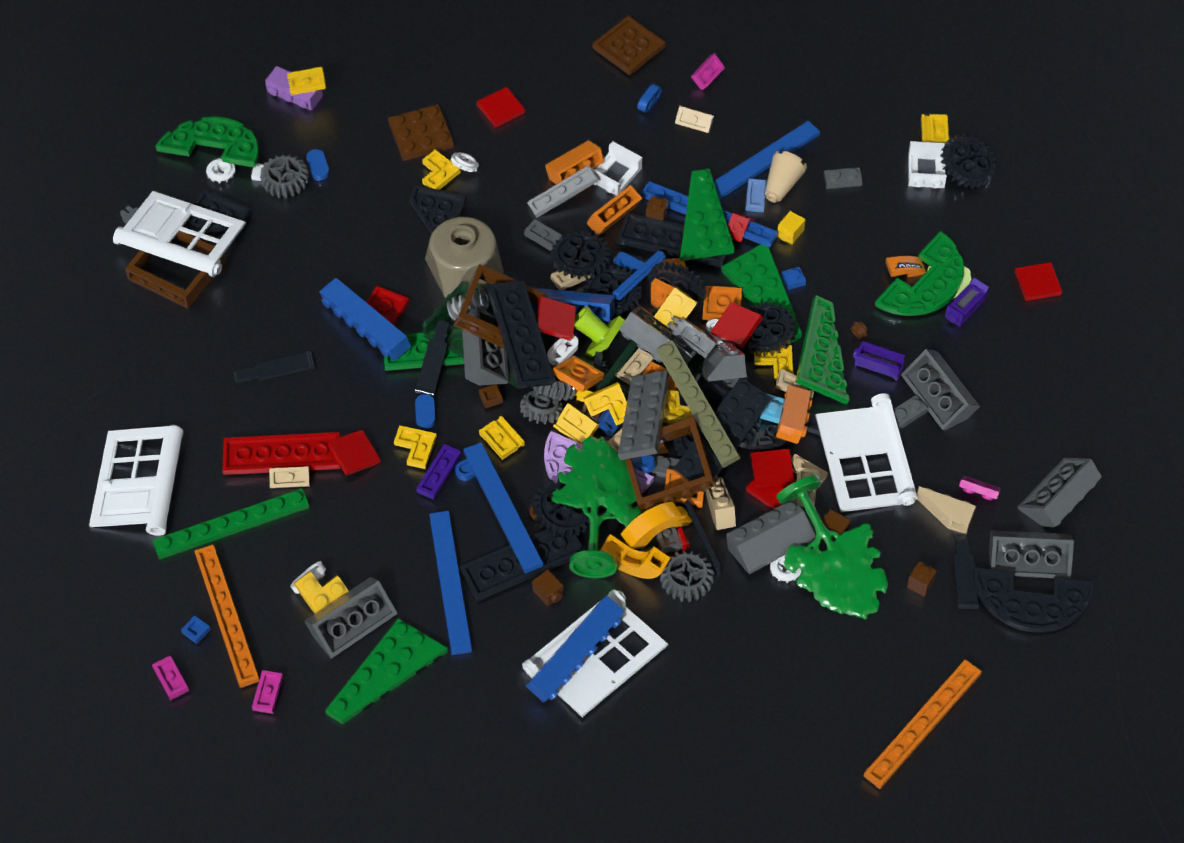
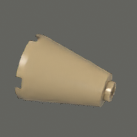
(783, 174)

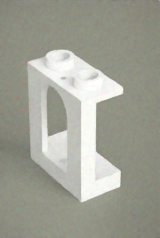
(925, 150)
(624, 157)

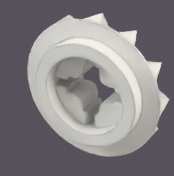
(464, 162)
(214, 175)
(776, 568)

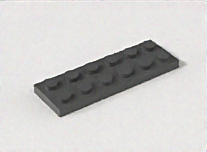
(644, 415)

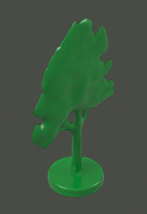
(595, 481)
(843, 572)

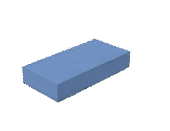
(756, 195)

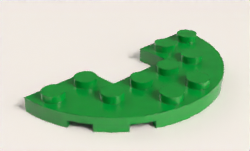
(215, 132)
(934, 288)

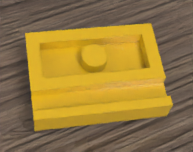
(306, 81)
(934, 128)
(676, 304)
(575, 424)
(501, 437)

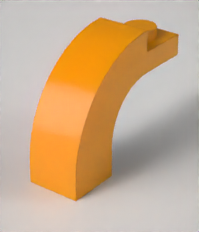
(652, 522)
(634, 562)

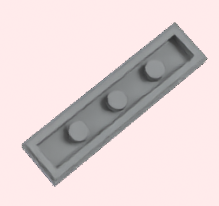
(562, 191)

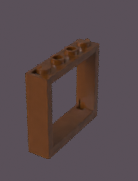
(164, 288)
(477, 326)
(684, 490)

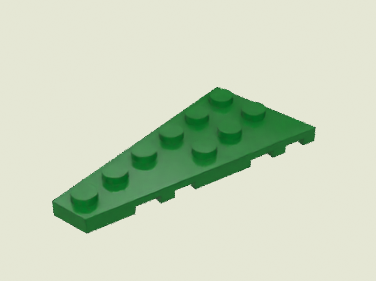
(705, 223)
(759, 280)
(821, 356)
(388, 666)

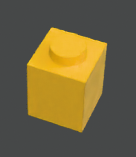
(791, 227)

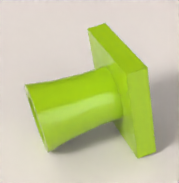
(595, 329)

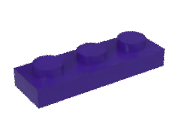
(438, 471)

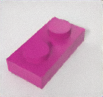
(707, 71)
(987, 490)
(170, 677)
(267, 691)

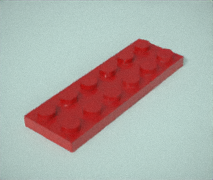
(261, 453)

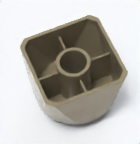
(457, 251)

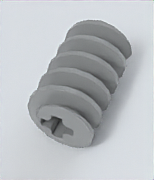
(478, 300)

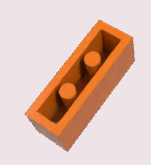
(574, 161)
(614, 210)
(794, 414)

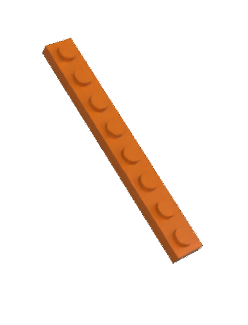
(226, 616)
(922, 724)

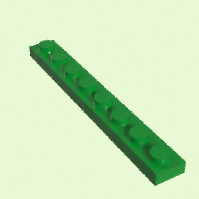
(230, 523)

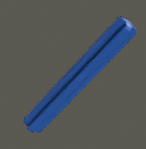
(638, 275)

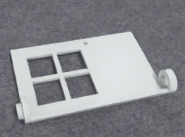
(159, 222)
(864, 434)
(134, 498)
(594, 679)

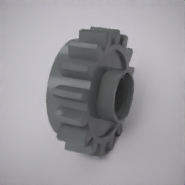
(540, 408)

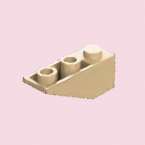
(721, 505)
(948, 510)

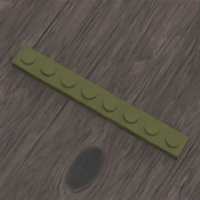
(698, 404)

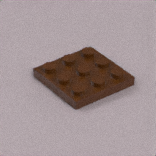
(629, 45)
(420, 132)

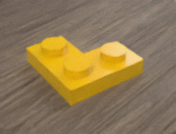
(442, 170)
(778, 360)
(608, 398)
(673, 410)
(419, 442)
(319, 596)

